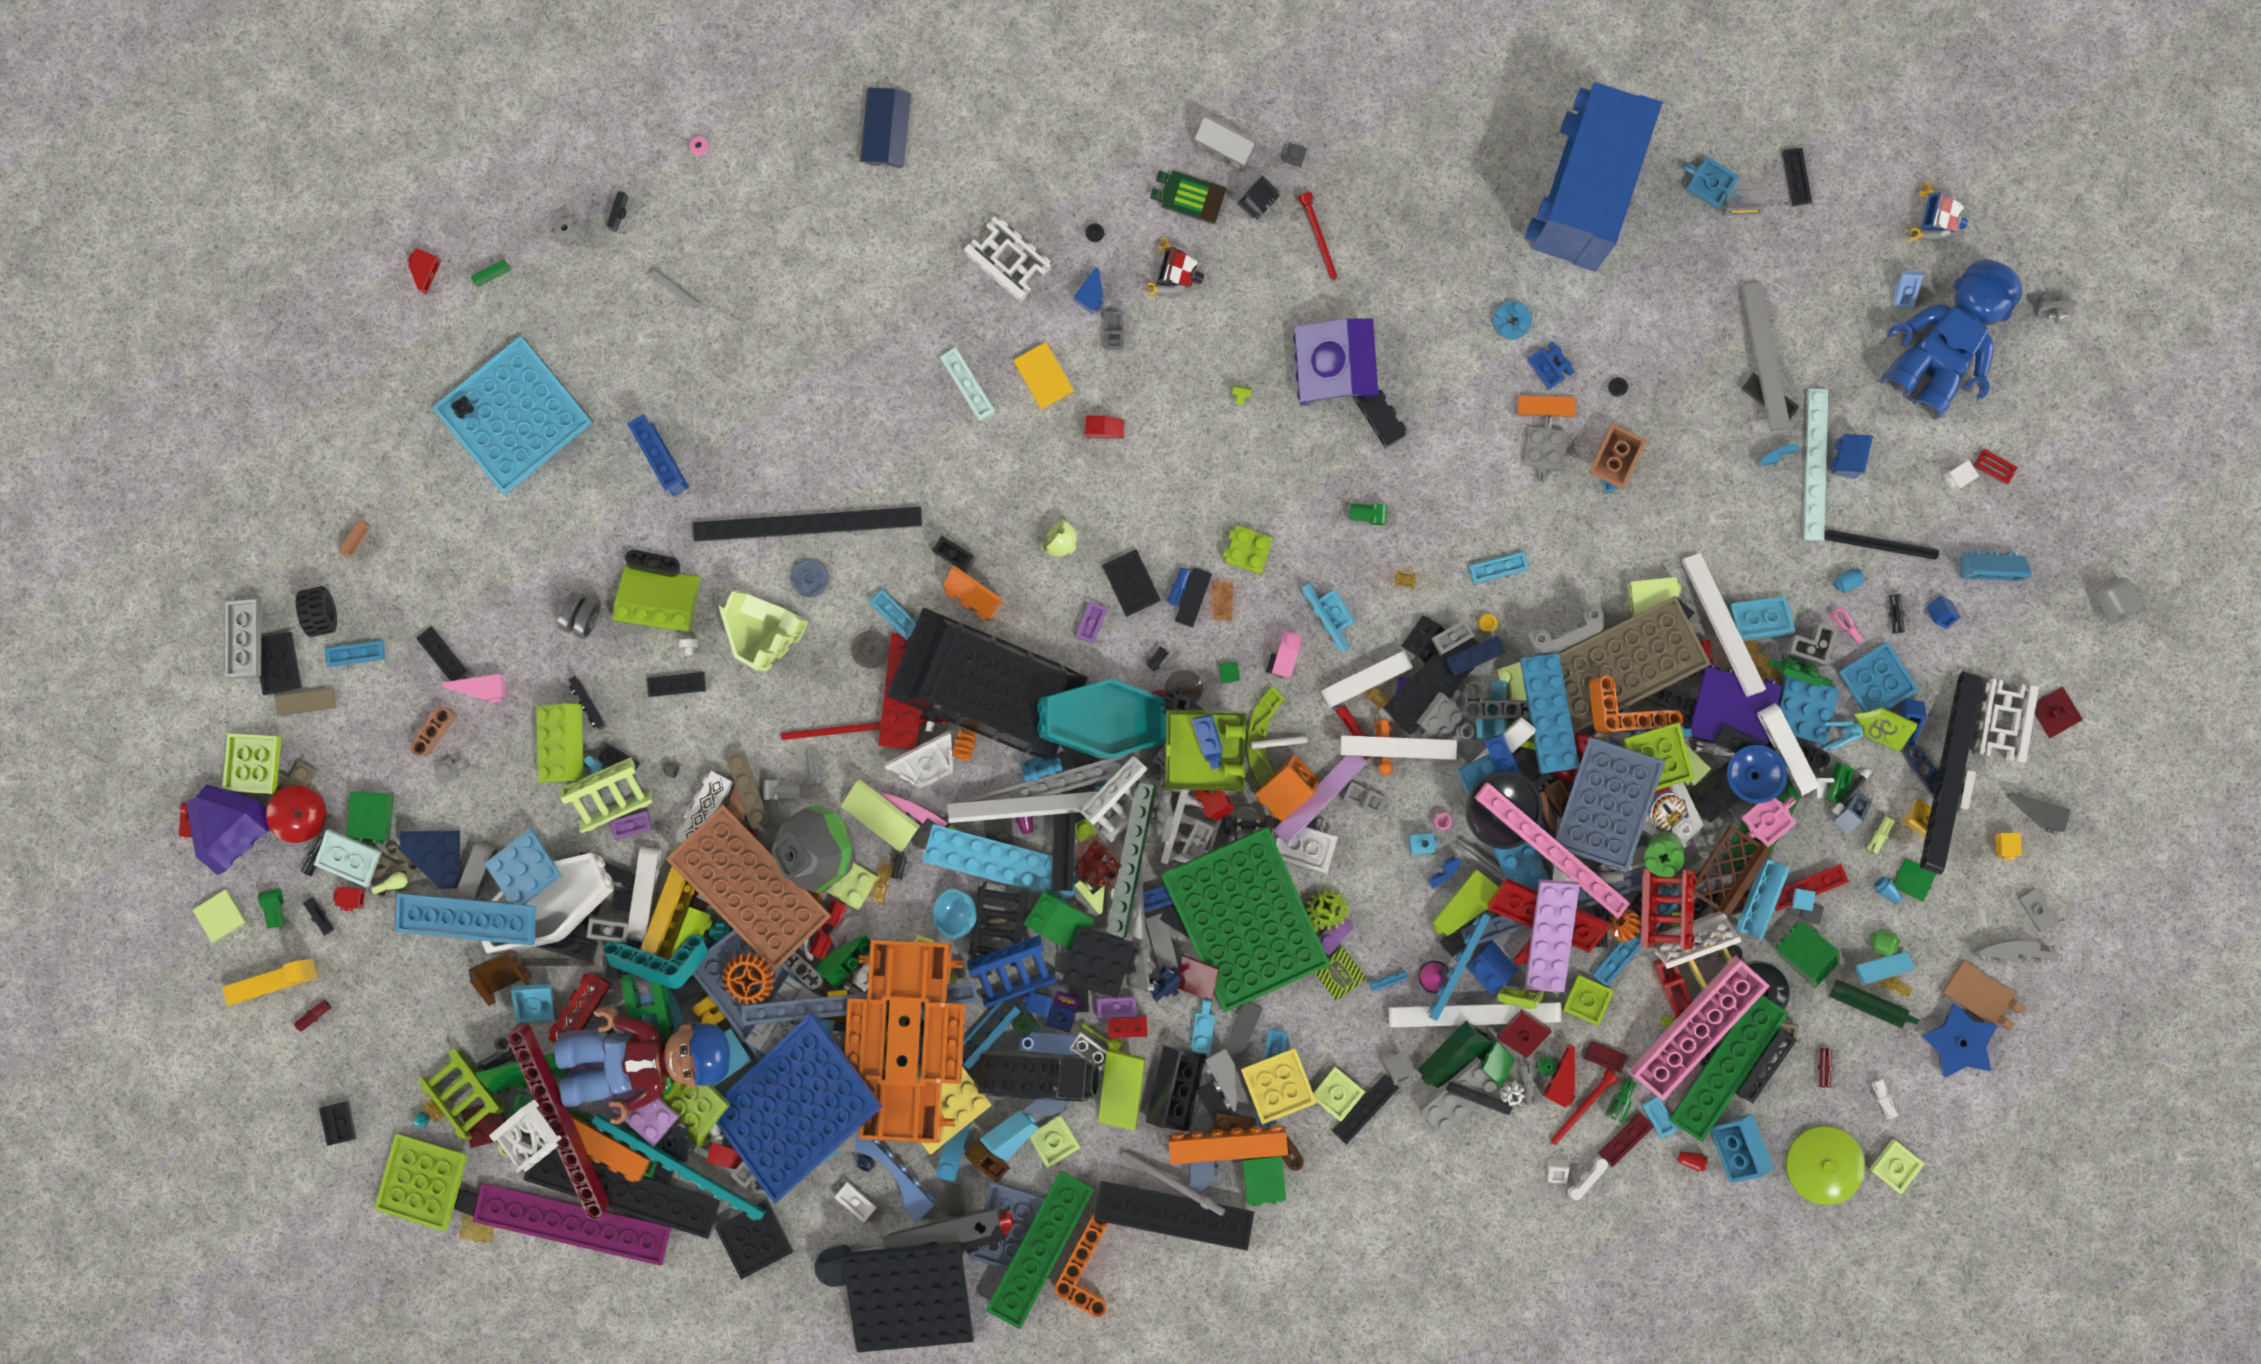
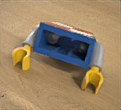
(1941, 214)

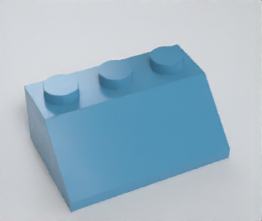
(1994, 566)
(1741, 1148)

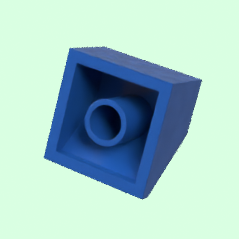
(1851, 455)
(1491, 968)

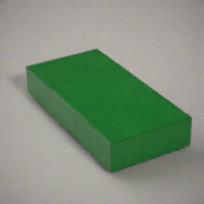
(491, 273)

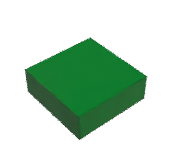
(1229, 672)

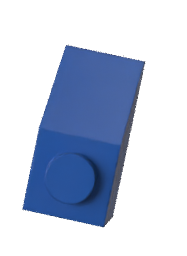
(1090, 293)
(1916, 712)
(1038, 1003)

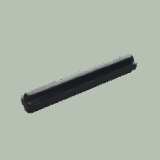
(1479, 1098)

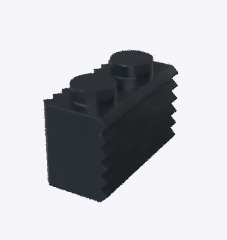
(953, 554)

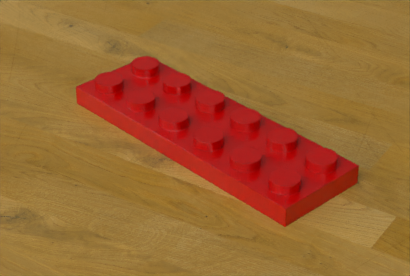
(898, 721)
(1519, 904)

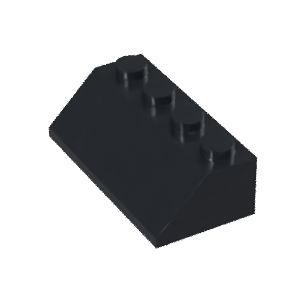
(1175, 1089)

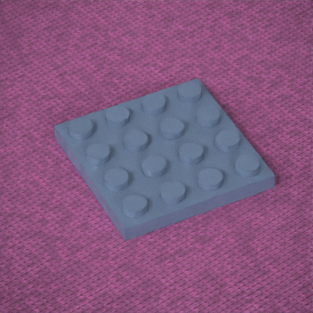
(1023, 1209)

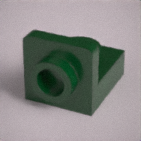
(1025, 1025)

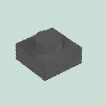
(1295, 155)

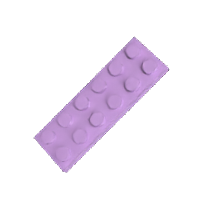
(1552, 935)
(649, 1121)

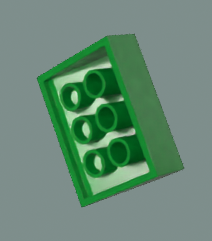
(510, 1075)

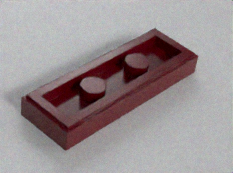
(1625, 1139)

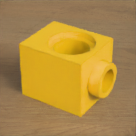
(2008, 845)

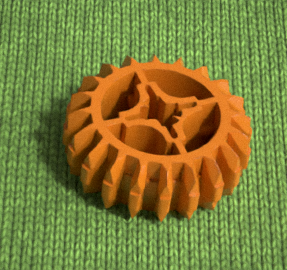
(745, 993)

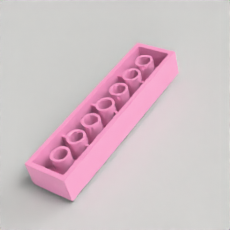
(1699, 1028)

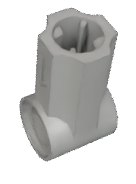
(781, 790)
(492, 1050)

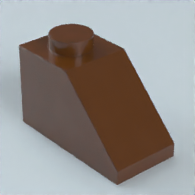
(986, 1161)

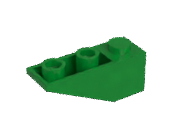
(843, 961)

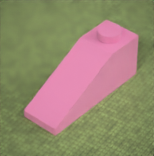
(486, 687)

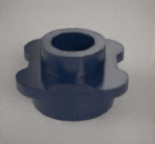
(865, 1163)

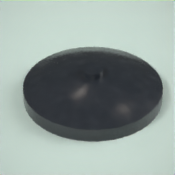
(1486, 825)

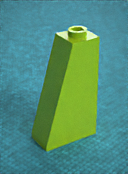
(1465, 904)

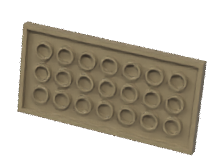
(1639, 656)

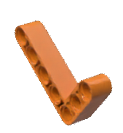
(1606, 711)
(1080, 1263)

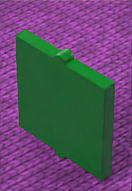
(1913, 880)
(1497, 1064)

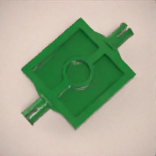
(1806, 673)

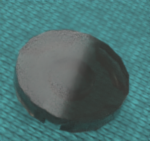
(875, 654)

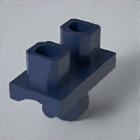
(1167, 984)

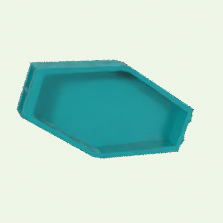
(1103, 719)

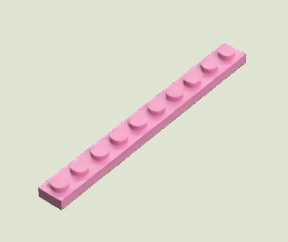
(1551, 850)

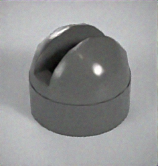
(671, 769)

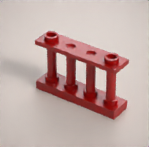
(1650, 903)

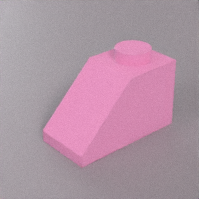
(1287, 654)

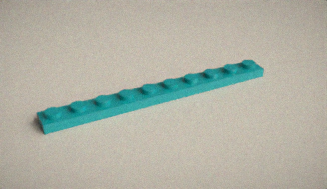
(685, 1171)

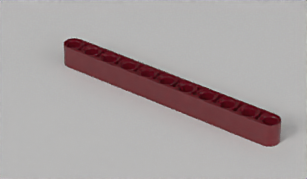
(593, 1200)

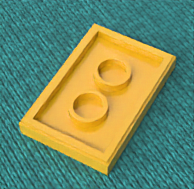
(1043, 375)

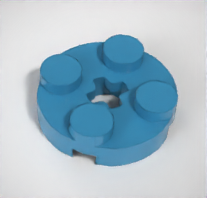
(1506, 329)

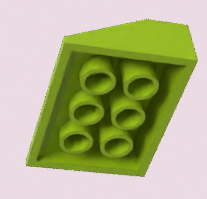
(656, 600)

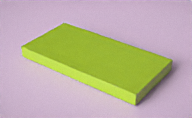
(1122, 1089)

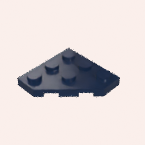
(434, 854)

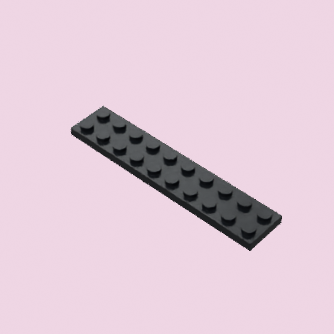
(644, 1199)

